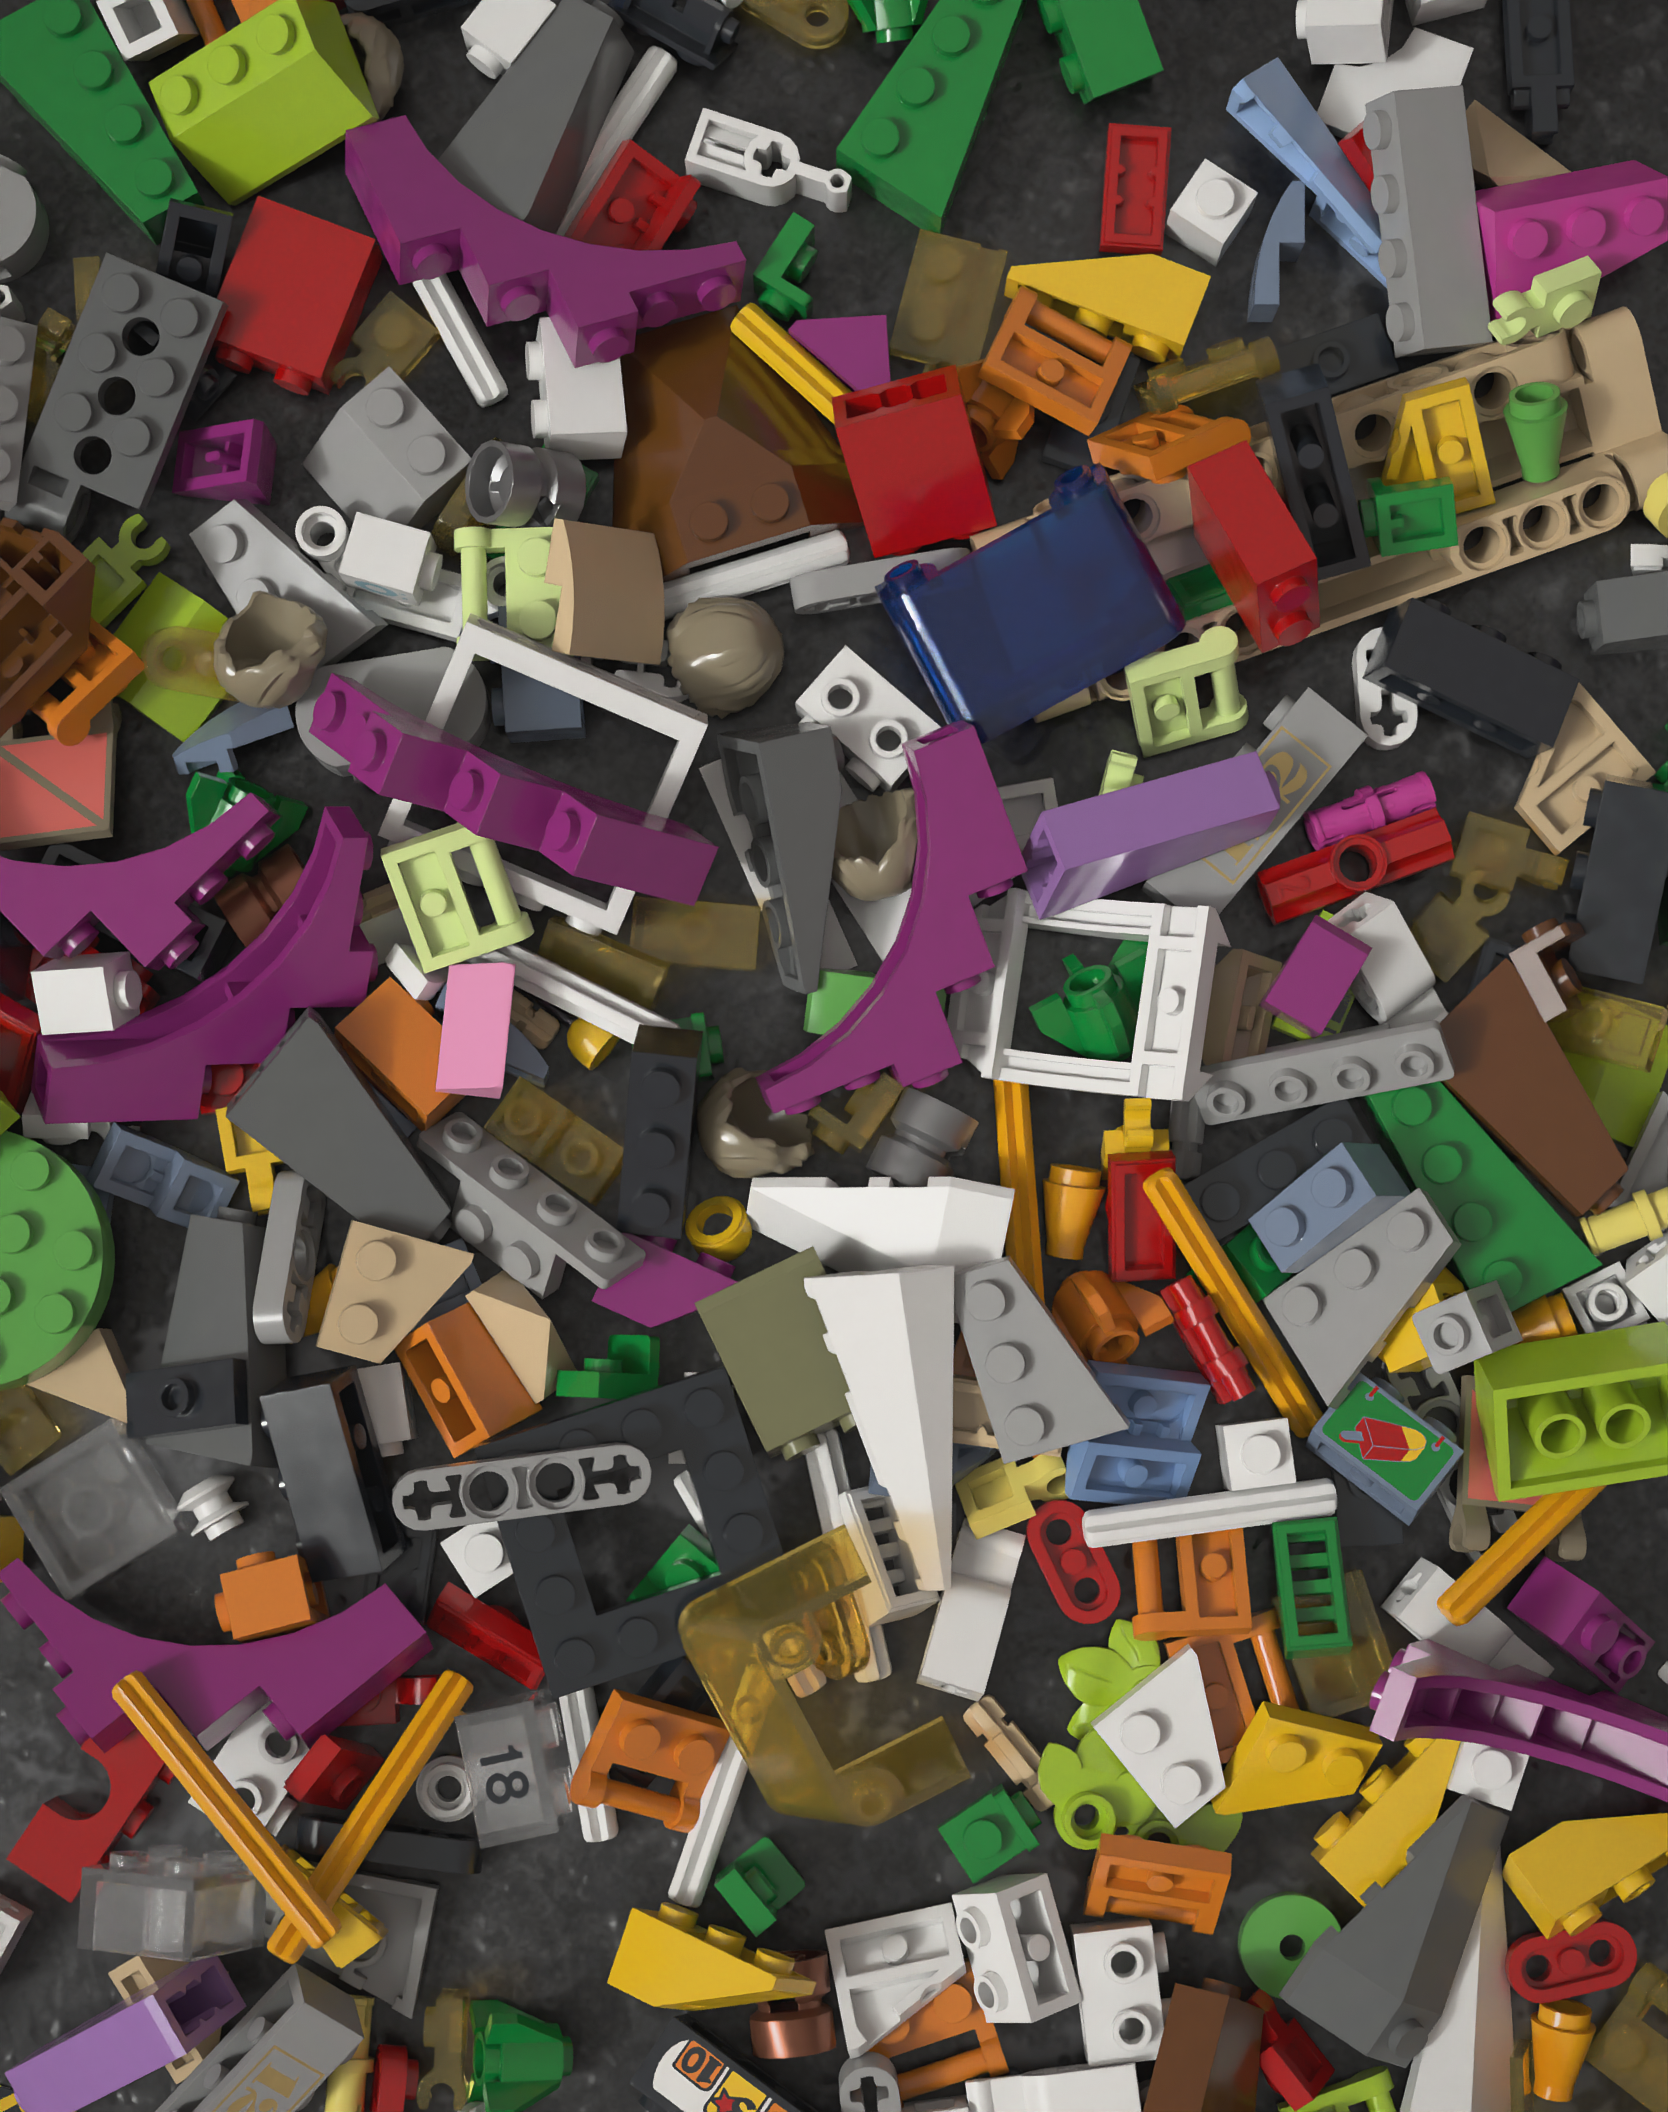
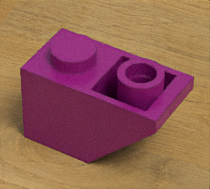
(665, 1283)
(1581, 1624)

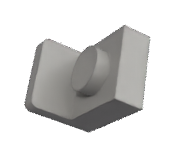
(1466, 1327)

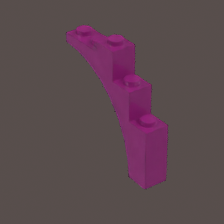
(516, 270)
(506, 801)
(136, 898)
(237, 1016)
(898, 1019)
(308, 1675)
(1514, 1709)

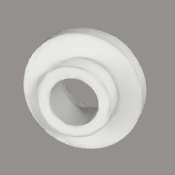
(429, 1796)

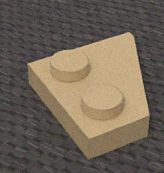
(1581, 758)
(385, 1290)

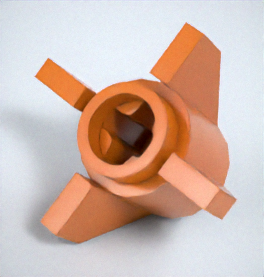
(996, 418)
(1105, 1315)

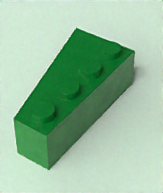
(1102, 44)
(83, 94)
(929, 109)
(1487, 1202)

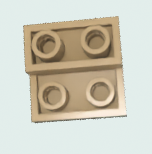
(608, 592)

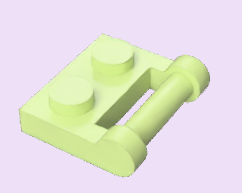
(529, 601)
(1166, 694)
(437, 902)

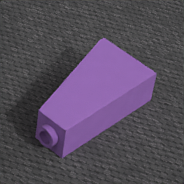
(1145, 831)
(127, 2039)

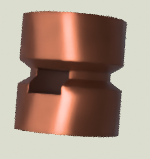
(254, 901)
(800, 2025)

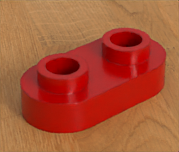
(1071, 1561)
(1568, 1962)
(393, 2079)

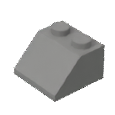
(388, 456)

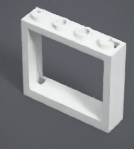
(586, 683)

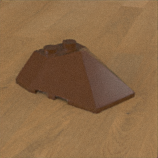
(721, 449)
(42, 614)

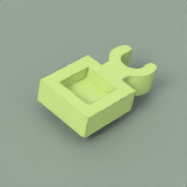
(1556, 301)
(1119, 772)

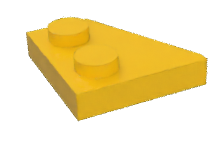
(1440, 438)
(1295, 1759)

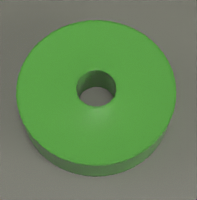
(1266, 1927)

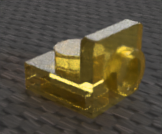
(869, 1109)

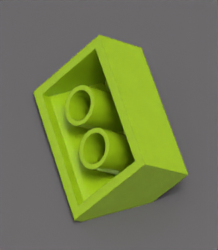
(265, 97)
(1575, 1411)

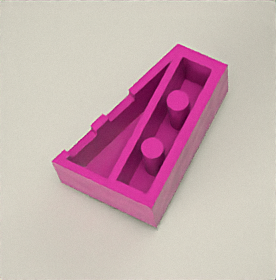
(1556, 219)

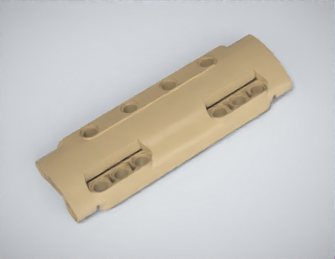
(1608, 417)

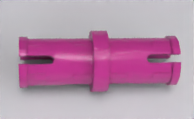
(1369, 810)

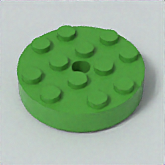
(52, 1260)

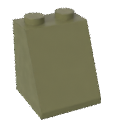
(778, 1355)

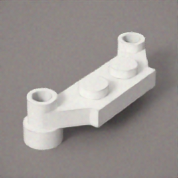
(438, 611)

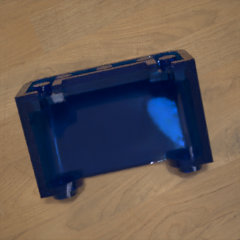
(1034, 609)

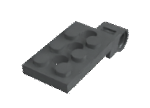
(52, 481)

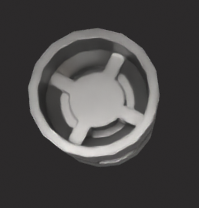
(524, 485)
(923, 1140)

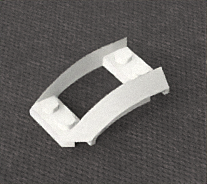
(1170, 1006)

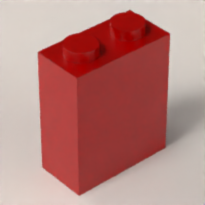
(294, 296)
(914, 462)
(1254, 547)

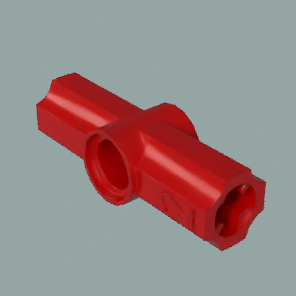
(1392, 854)

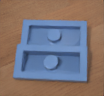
(1152, 1456)

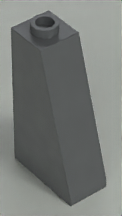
(544, 116)
(1625, 614)
(336, 1133)
(215, 1322)

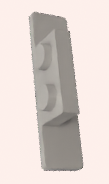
(1325, 1071)
(523, 1215)

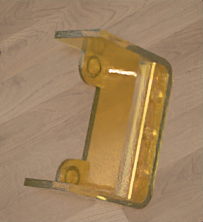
(763, 1632)

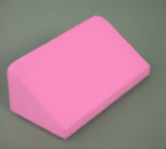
(475, 1029)

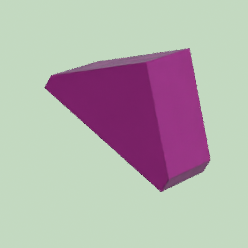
(848, 347)
(226, 462)
(1315, 977)

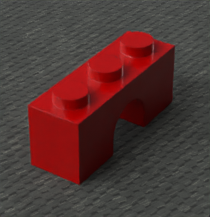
(67, 1839)

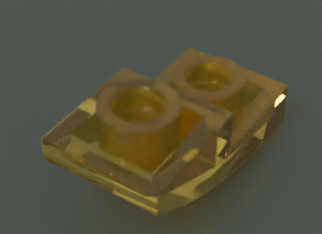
(556, 1141)

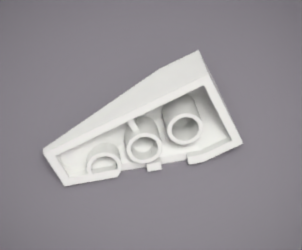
(884, 1225)

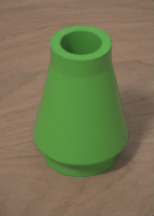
(1537, 427)

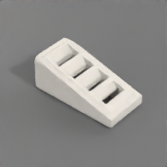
(878, 1598)

